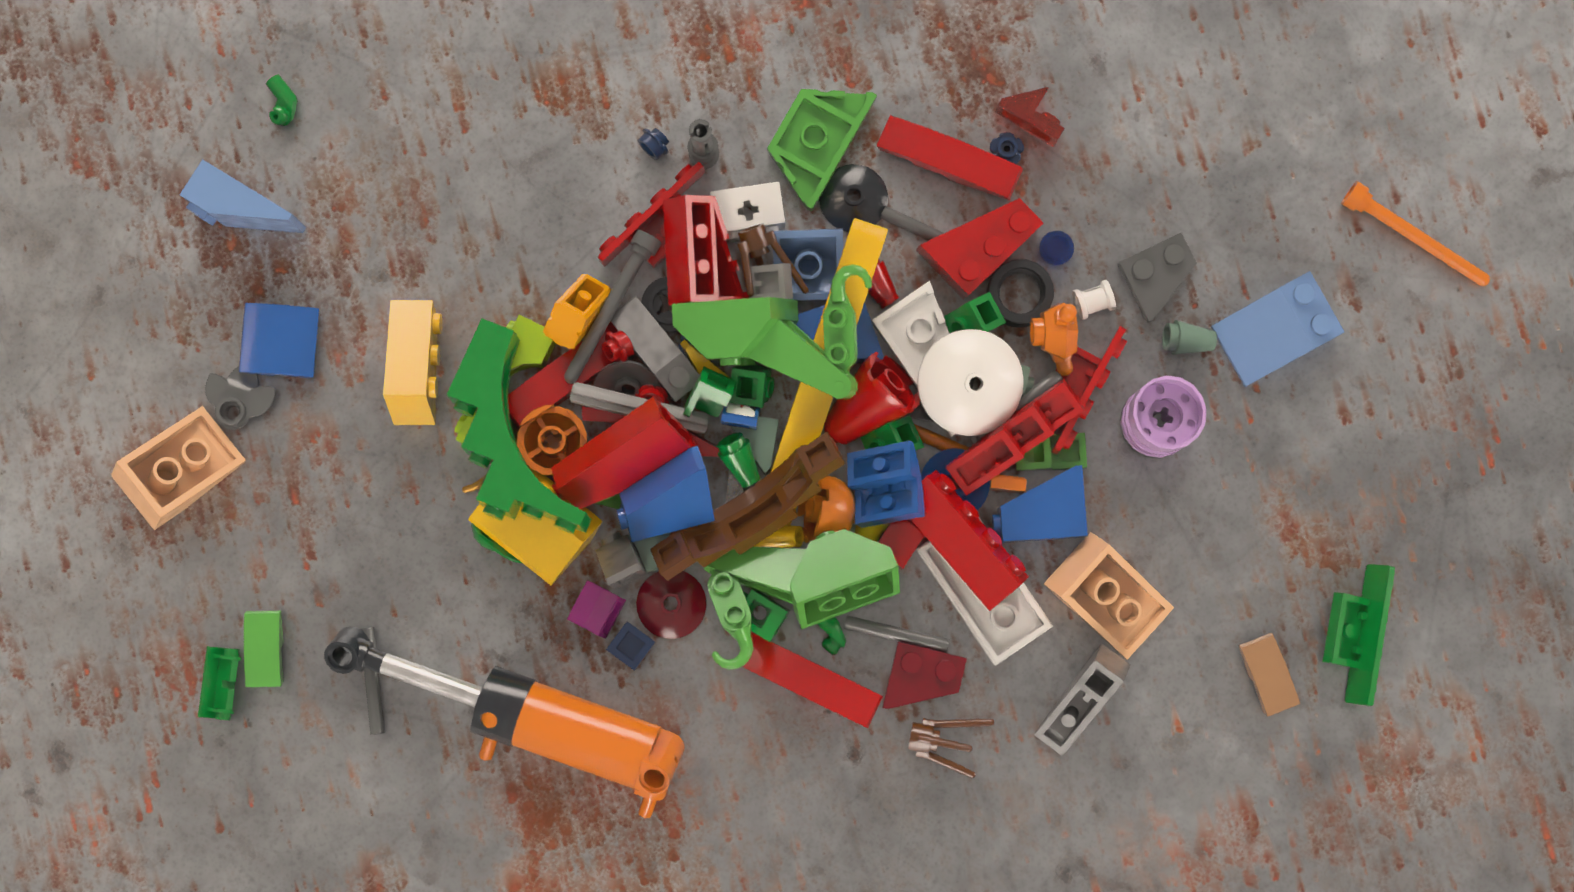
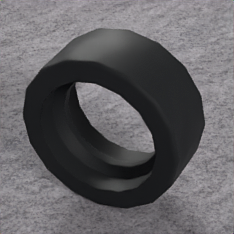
(1029, 268)

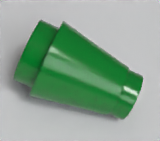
(738, 457)

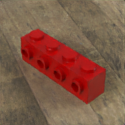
(966, 542)

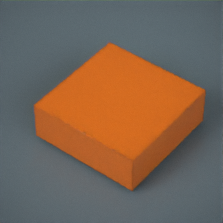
(1008, 484)

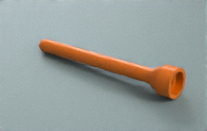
(1360, 199)

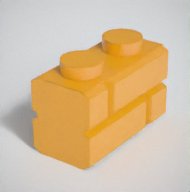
(576, 311)

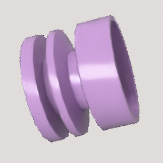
(1180, 408)

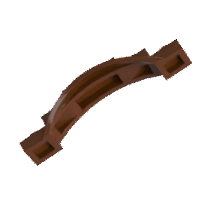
(752, 513)

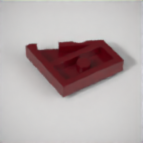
(922, 675)

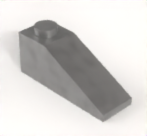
(656, 349)
(619, 560)
(1083, 699)

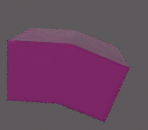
(596, 609)

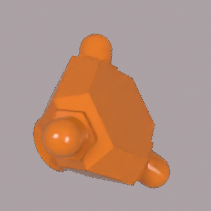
(1057, 335)

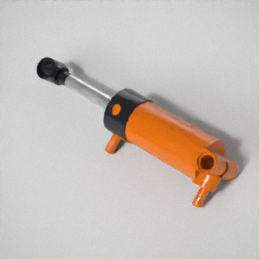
(536, 719)

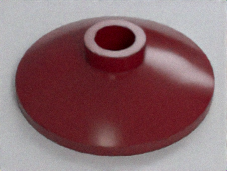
(676, 622)

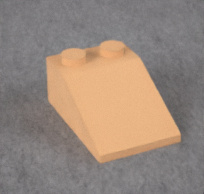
(177, 467)
(1109, 595)

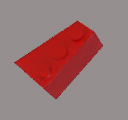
(980, 246)
(698, 252)

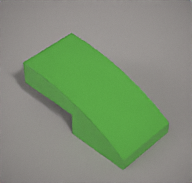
(1043, 459)
(263, 648)

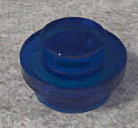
(1056, 248)

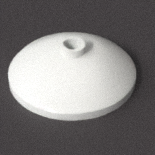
(946, 378)

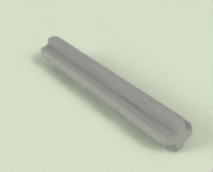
(624, 404)

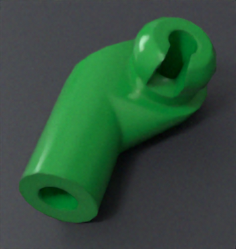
(286, 101)
(836, 637)

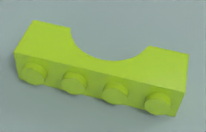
(532, 352)

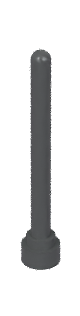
(642, 247)

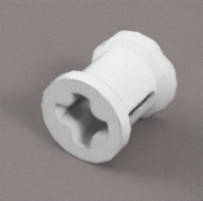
(1094, 299)

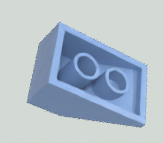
(223, 199)
(1277, 329)

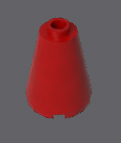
(880, 399)

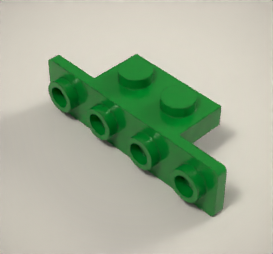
(1358, 633)

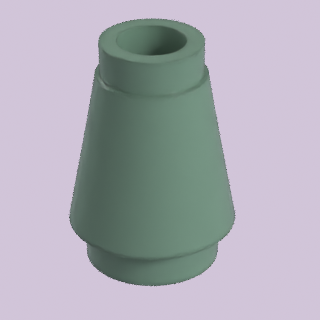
(1187, 338)

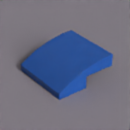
(278, 340)
(886, 484)

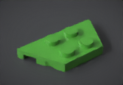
(816, 138)

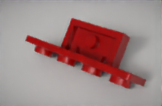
(652, 219)
(1086, 375)

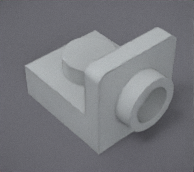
(772, 281)

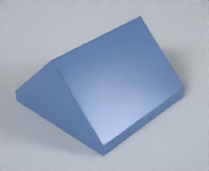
(814, 256)

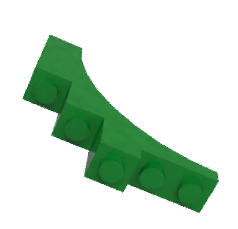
(483, 389)

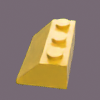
(535, 542)

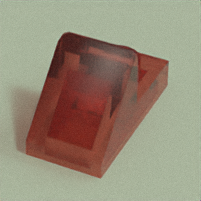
(1022, 112)

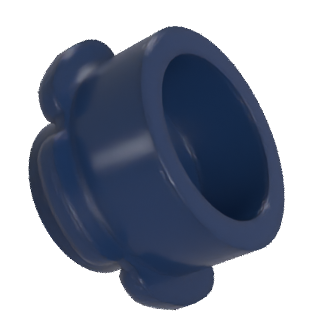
(1007, 139)
(653, 143)

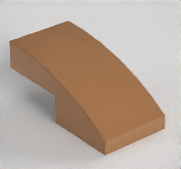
(1269, 674)

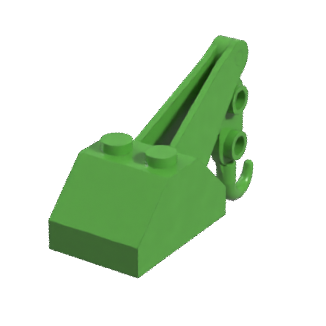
(767, 333)
(822, 582)

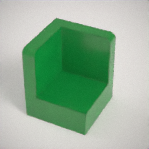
(710, 393)

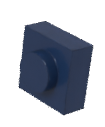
(630, 645)

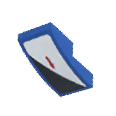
(740, 416)

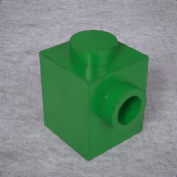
(976, 314)
(892, 433)

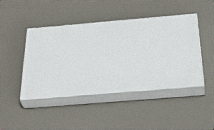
(998, 631)

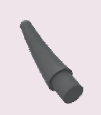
(1042, 386)

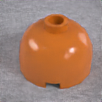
(549, 437)
(828, 509)

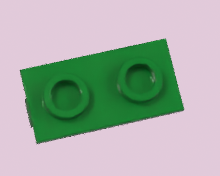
(218, 683)

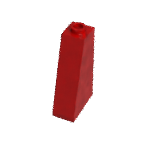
(621, 455)

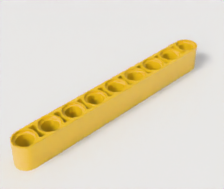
(810, 404)

